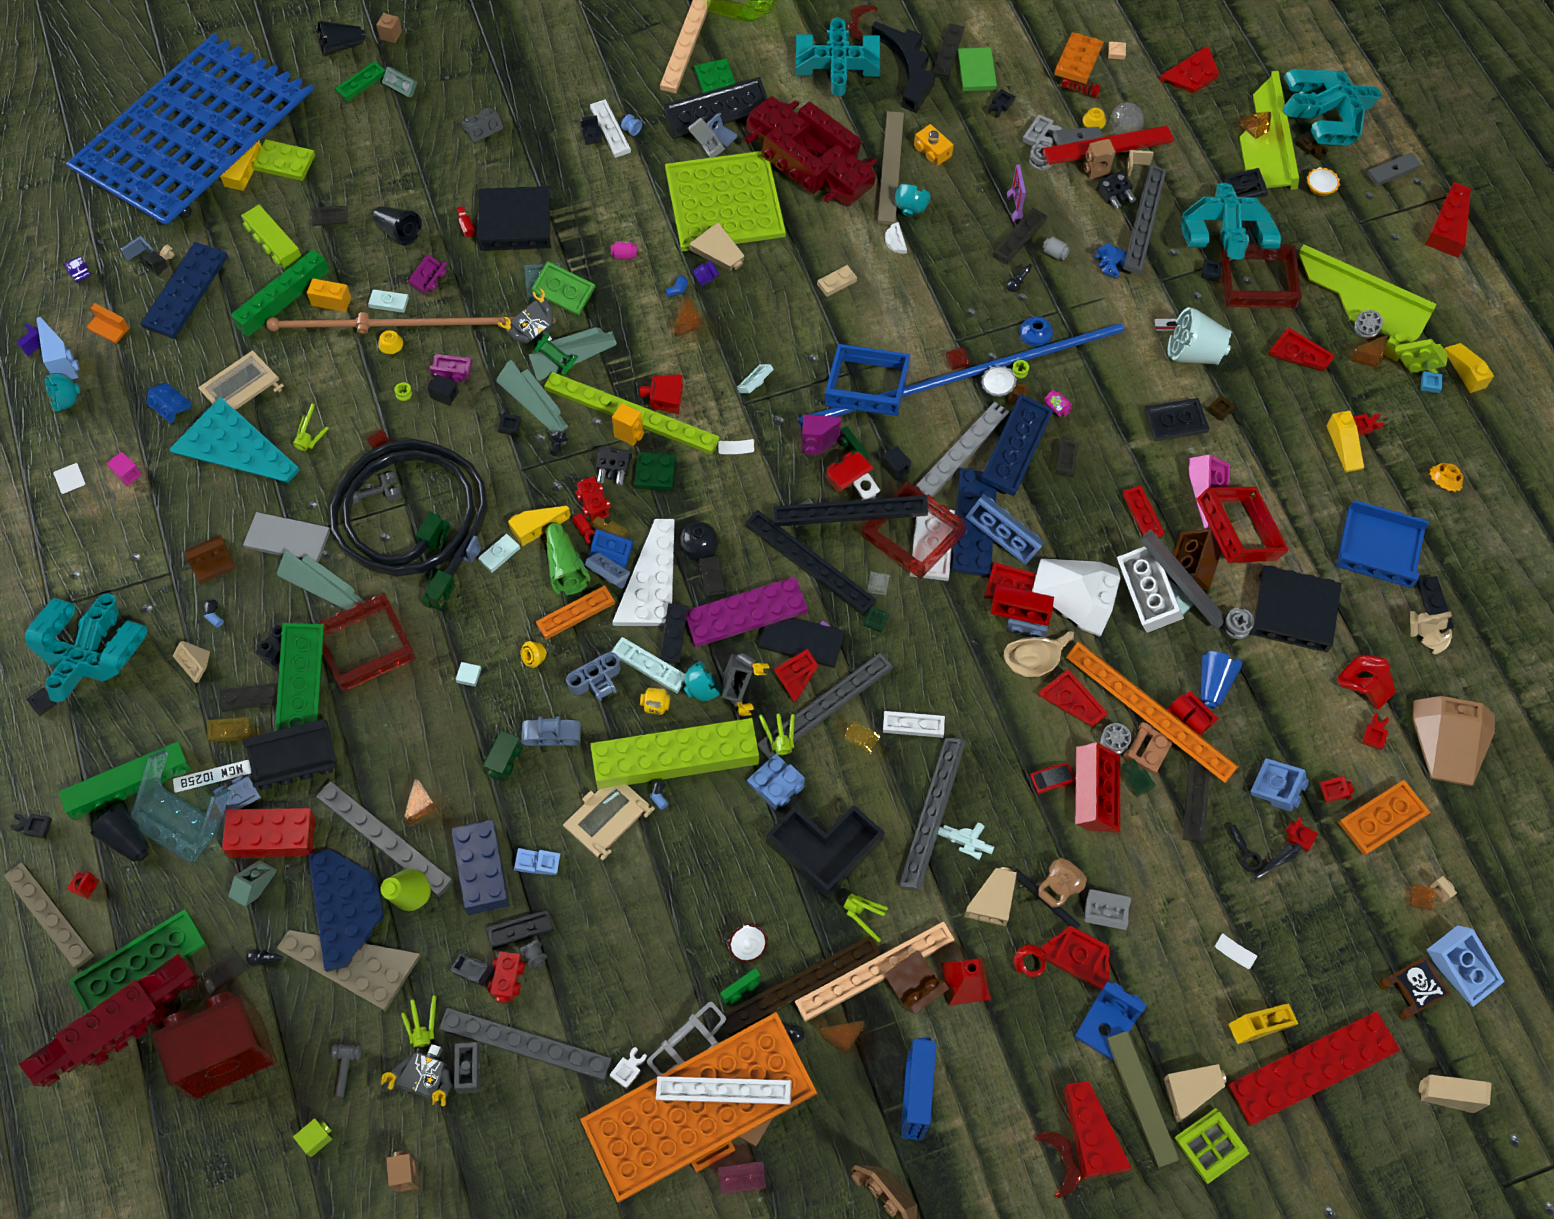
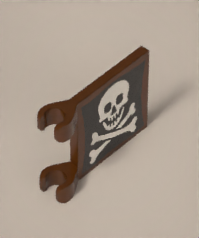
(1419, 986)

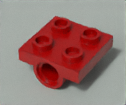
(1193, 713)

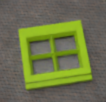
(1211, 1145)

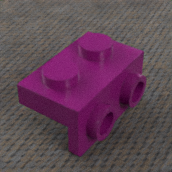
(426, 274)
(451, 367)

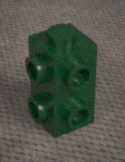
(501, 758)

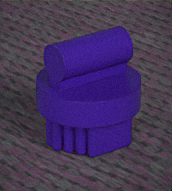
(77, 269)
(706, 273)

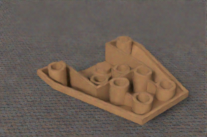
(1453, 737)
(886, 1186)

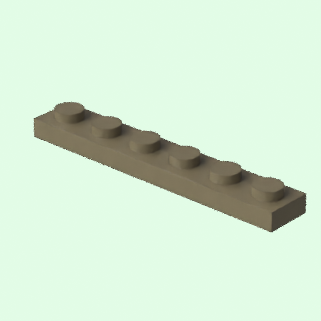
(49, 915)

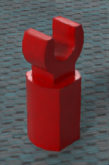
(465, 223)
(584, 527)

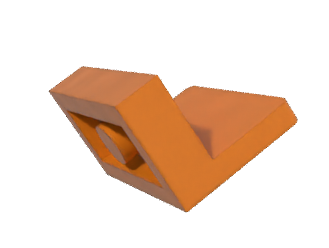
(107, 324)

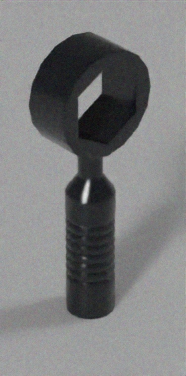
(1243, 846)

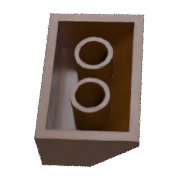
(1198, 554)

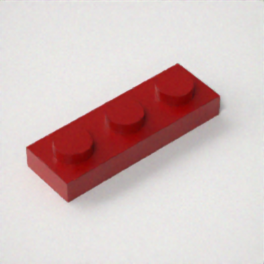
(1142, 511)

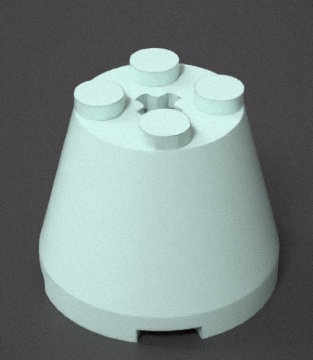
(1198, 339)

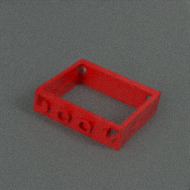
(1211, 506)

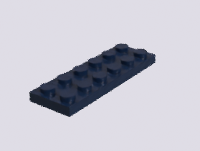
(184, 290)
(1016, 445)
(974, 549)

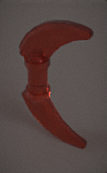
(856, 14)
(1073, 1173)

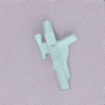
(967, 838)

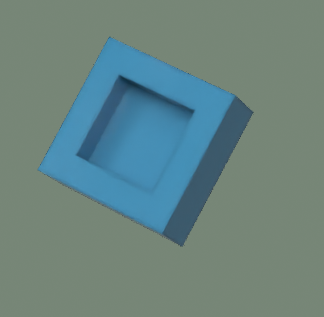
(1431, 382)

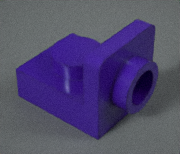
(30, 341)

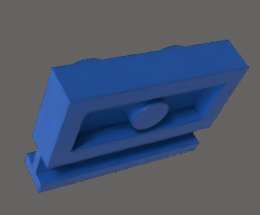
(612, 546)

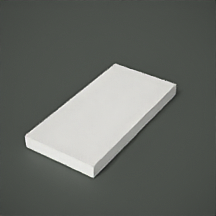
(927, 536)

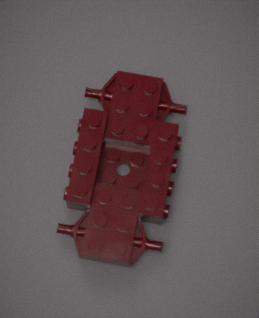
(811, 149)
(111, 1023)

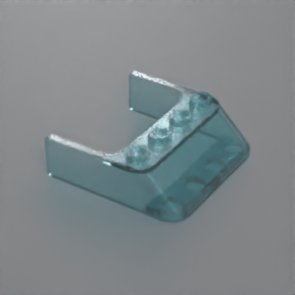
(172, 820)

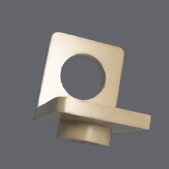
(1138, 157)

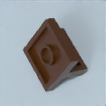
(209, 559)

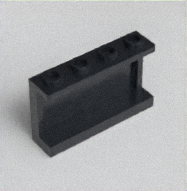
(290, 754)

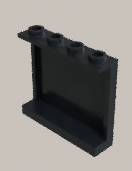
(514, 218)
(1296, 609)

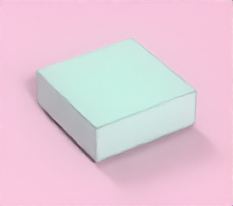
(468, 674)

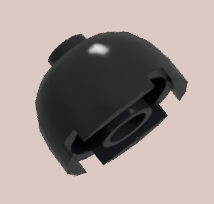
(699, 540)

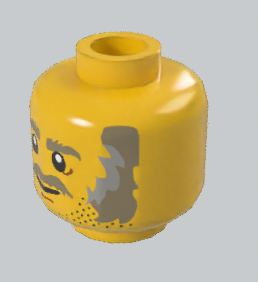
(655, 701)

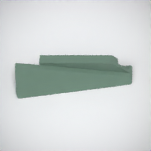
(581, 344)
(531, 395)
(317, 580)

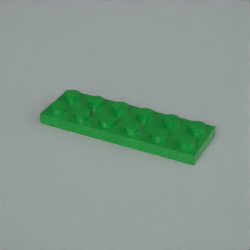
(299, 674)
(137, 959)

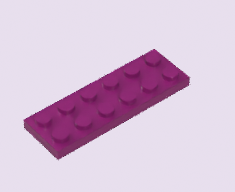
(746, 611)

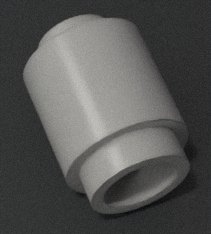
(1056, 248)

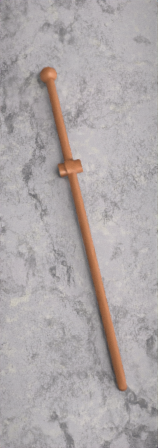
(363, 322)

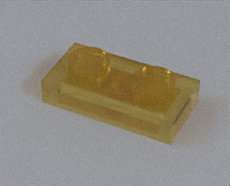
(228, 729)

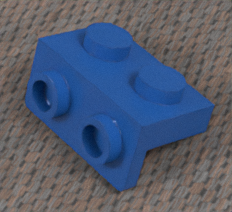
(167, 401)

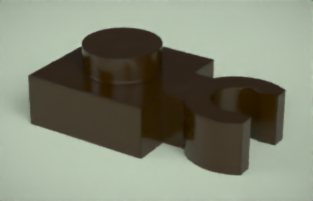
(1308, 144)

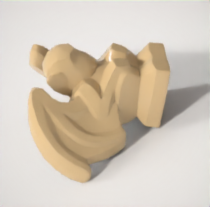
(1428, 627)

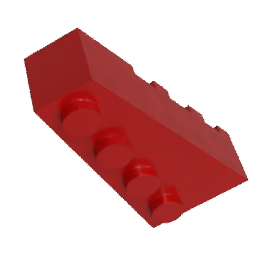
(1451, 224)
(1093, 1135)

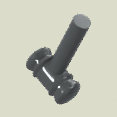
(345, 1053)

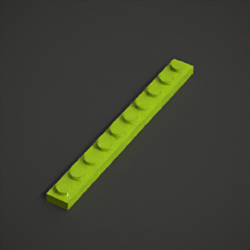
(651, 420)

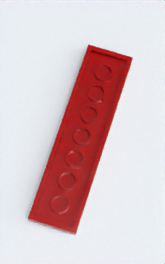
(1313, 1068)

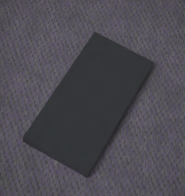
(796, 635)

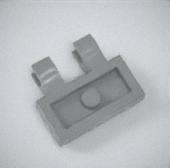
(1039, 130)

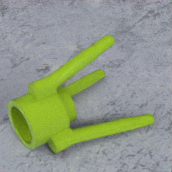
(303, 439)
(782, 744)
(856, 904)
(420, 1036)

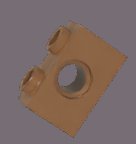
(1099, 159)
(402, 1172)

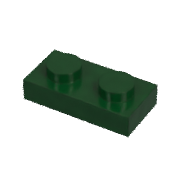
(849, 441)

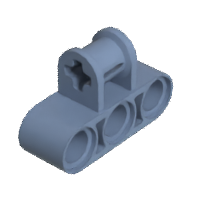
(601, 683)
(551, 732)

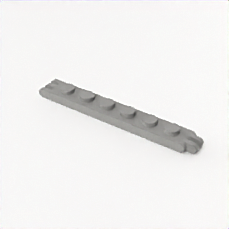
(962, 450)

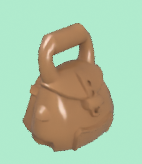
(1064, 880)

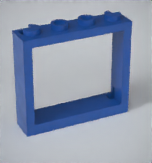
(864, 401)
(918, 1089)

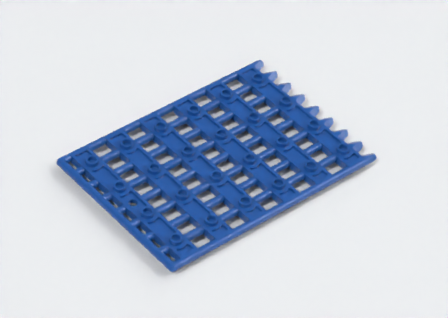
(182, 137)

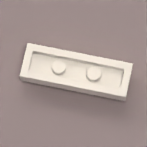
(913, 724)

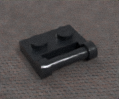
(1248, 180)

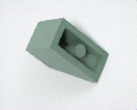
(251, 882)

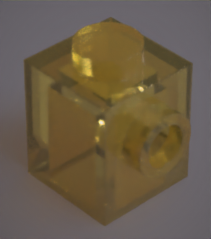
(861, 737)

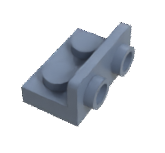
(608, 569)
(1020, 627)
(241, 793)

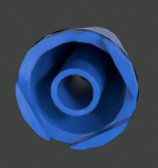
(1217, 677)

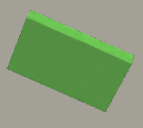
(977, 69)
(563, 288)

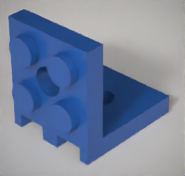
(1113, 1009)

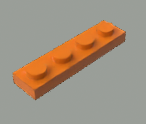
(575, 612)

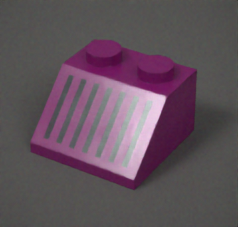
(819, 433)

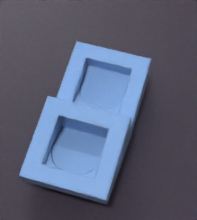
(537, 862)

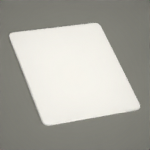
(69, 478)

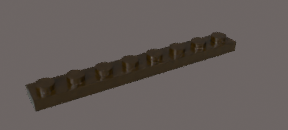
(800, 985)

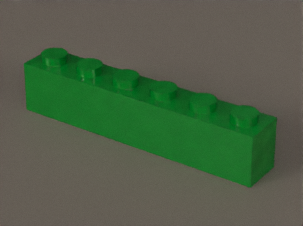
(279, 293)
(119, 782)

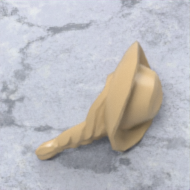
(1035, 654)

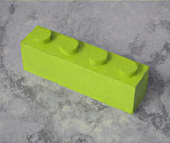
(271, 236)

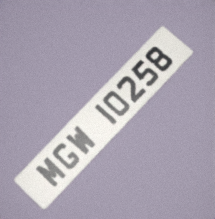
(211, 776)

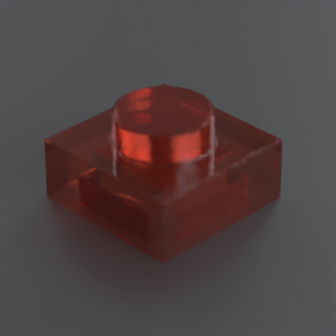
(957, 358)
(377, 439)

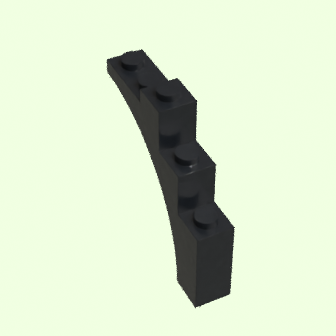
(915, 62)

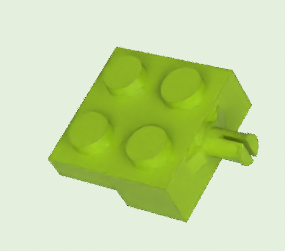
(1422, 356)

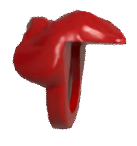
(1026, 950)

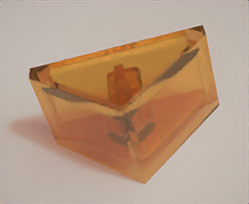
(1257, 123)
(688, 319)
(1370, 353)
(418, 805)
(843, 1035)

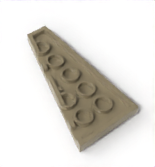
(372, 975)

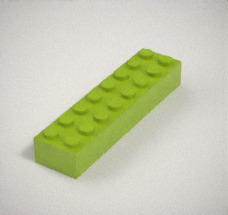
(675, 753)

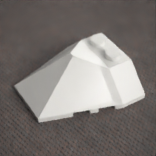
(1080, 590)

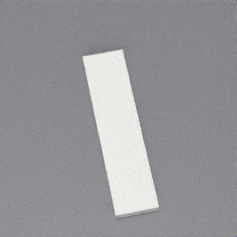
(610, 128)

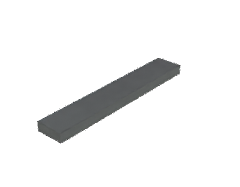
(1183, 579)

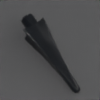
(1286, 855)

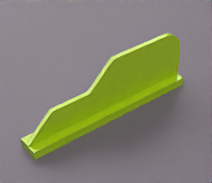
(1273, 150)
(1364, 292)

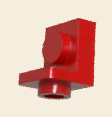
(1337, 789)
(1301, 834)

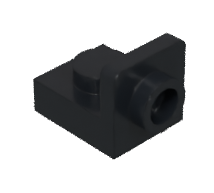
(591, 130)

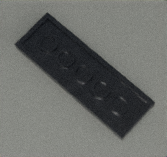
(730, 102)

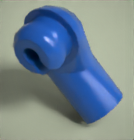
(679, 287)

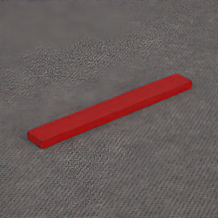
(1120, 143)

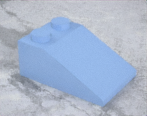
(55, 353)
(1466, 964)

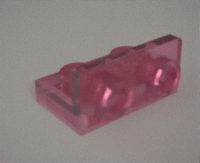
(742, 1178)

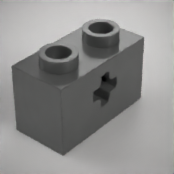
(467, 1068)

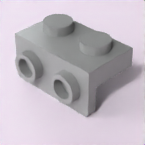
(1107, 909)

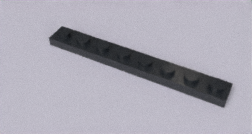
(850, 511)
(810, 562)

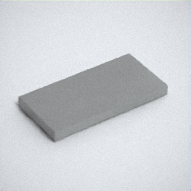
(279, 534)

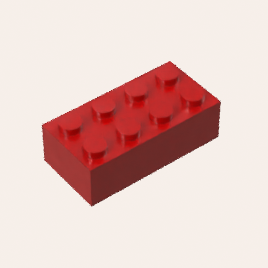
(269, 832)

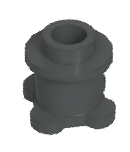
(534, 954)

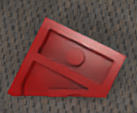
(797, 673)

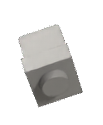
(706, 137)

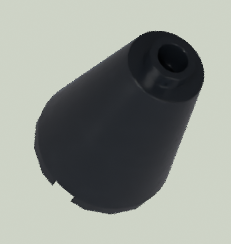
(338, 37)
(398, 224)
(121, 834)

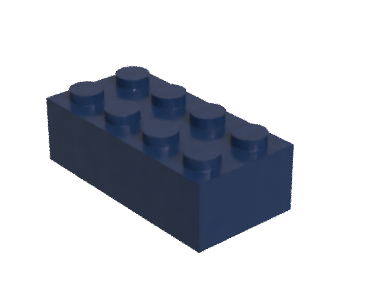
(480, 867)

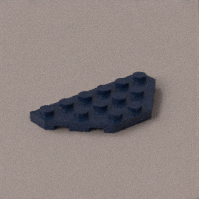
(345, 904)

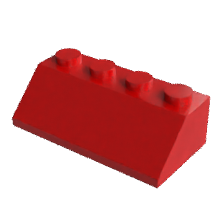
(1097, 788)

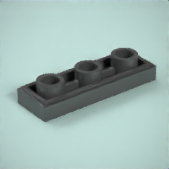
(1075, 135)
(1394, 169)

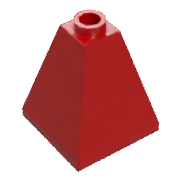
(966, 981)

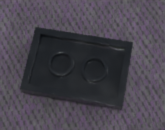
(1176, 419)

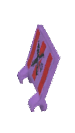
(1018, 192)

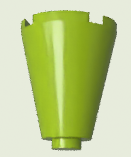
(407, 889)

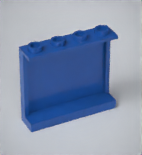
(1381, 544)

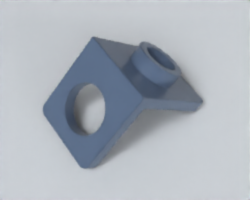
(725, 135)
(135, 247)
(472, 550)

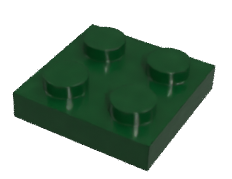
(655, 471)

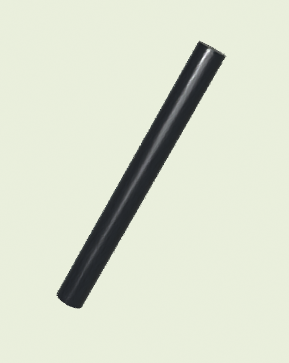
(1035, 890)

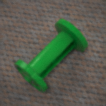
(555, 353)

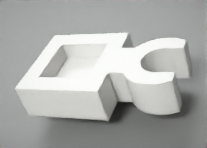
(627, 1070)

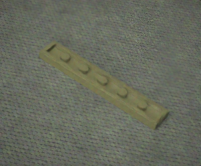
(1142, 1099)

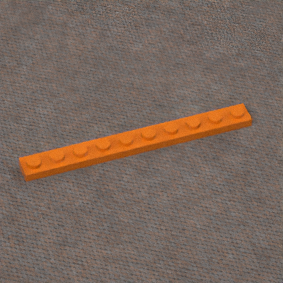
(1152, 712)

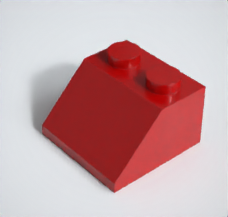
(848, 471)

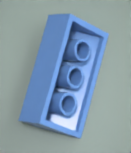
(1005, 529)

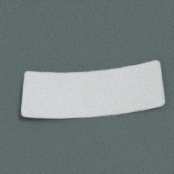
(736, 447)
(1235, 951)

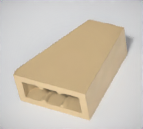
(718, 247)
(994, 898)
(1193, 1088)
(1455, 1093)

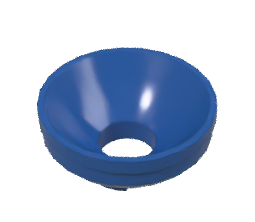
(1034, 336)

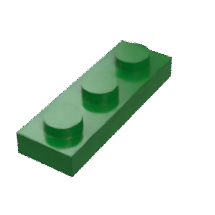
(360, 81)

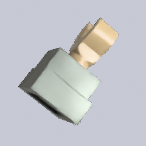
(156, 262)

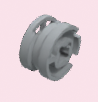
(1038, 157)
(1368, 325)
(1238, 622)
(1116, 738)

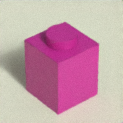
(124, 469)

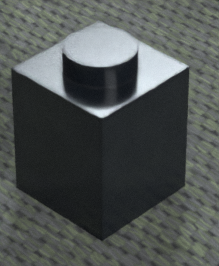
(443, 390)
(895, 462)

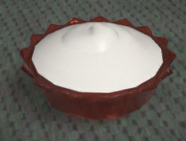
(747, 943)

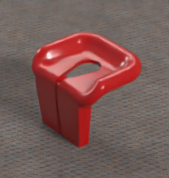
(1378, 688)

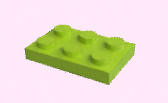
(283, 160)

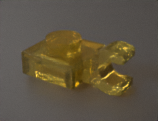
(612, 527)

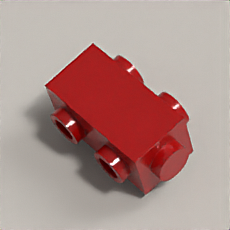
(591, 495)
(506, 977)

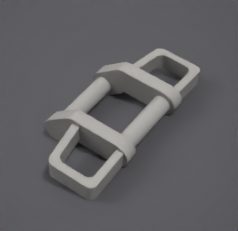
(682, 1032)

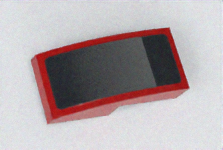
(1052, 777)

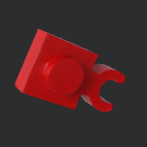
(1366, 425)
(1375, 734)

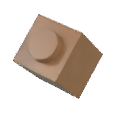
(389, 28)

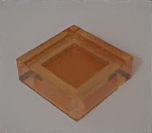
(1017, 390)
(1421, 897)

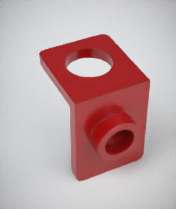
(86, 885)

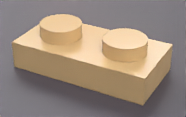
(837, 280)

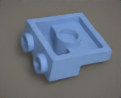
(776, 782)
(1280, 784)

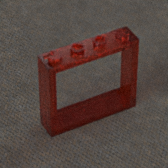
(1264, 299)
(918, 568)
(378, 666)

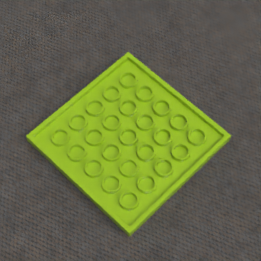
(728, 191)

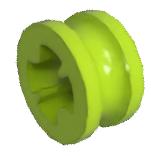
(1023, 364)
(403, 396)

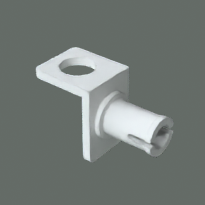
(870, 494)

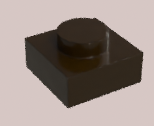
(1221, 408)

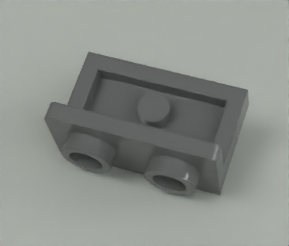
(482, 124)

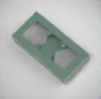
(399, 81)

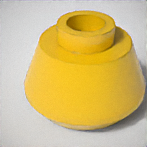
(1094, 118)
(390, 342)
(533, 654)

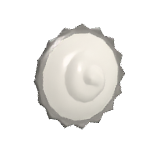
(998, 381)

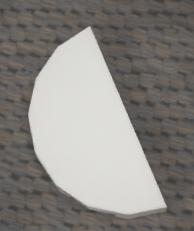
(895, 240)

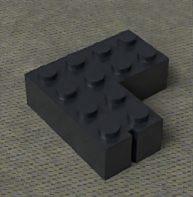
(828, 856)

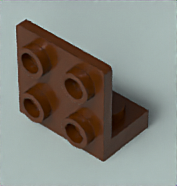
(915, 983)

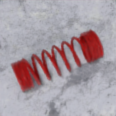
(1094, 93)

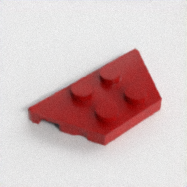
(1193, 72)
(1079, 956)

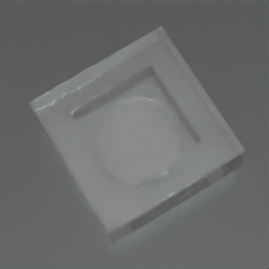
(878, 583)

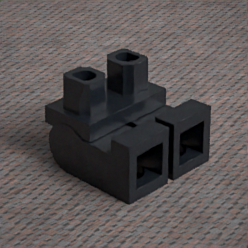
(270, 649)

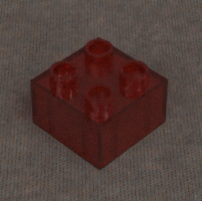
(213, 1046)

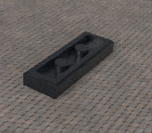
(520, 929)

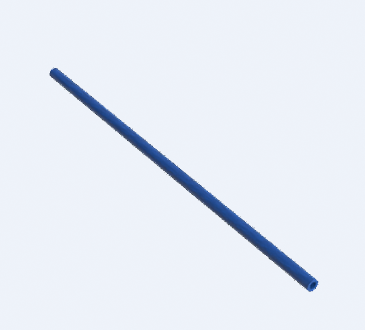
(979, 369)

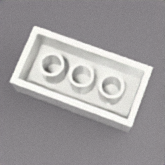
(1150, 589)

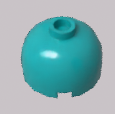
(911, 200)
(62, 391)
(700, 683)

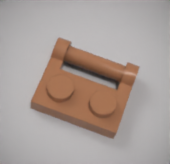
(1155, 751)

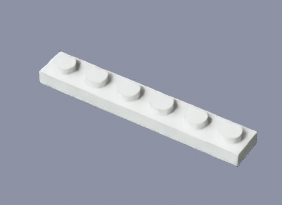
(724, 1090)

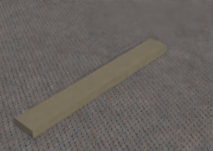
(890, 168)

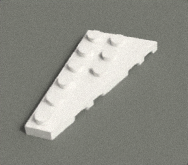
(652, 580)

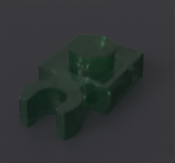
(1139, 780)

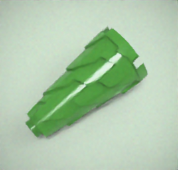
(565, 564)

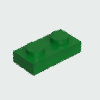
(734, 991)

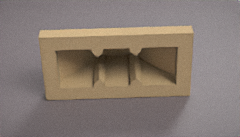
(192, 659)

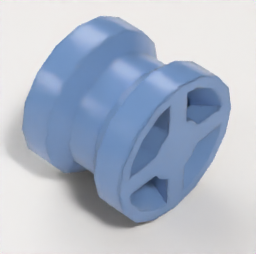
(631, 124)

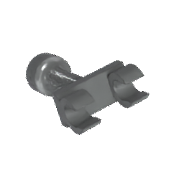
(387, 479)

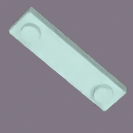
(649, 665)

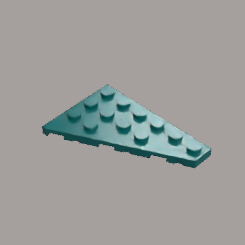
(231, 441)

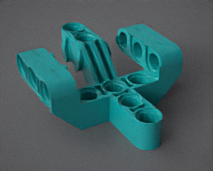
(838, 56)
(1333, 91)
(1232, 212)
(82, 659)

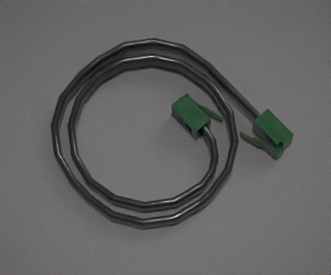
(431, 531)

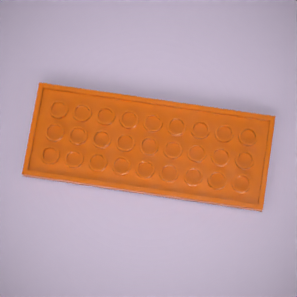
(651, 1138)

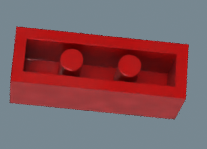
(1022, 605)

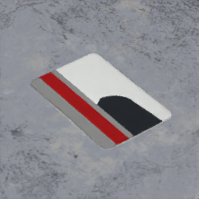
(1165, 324)

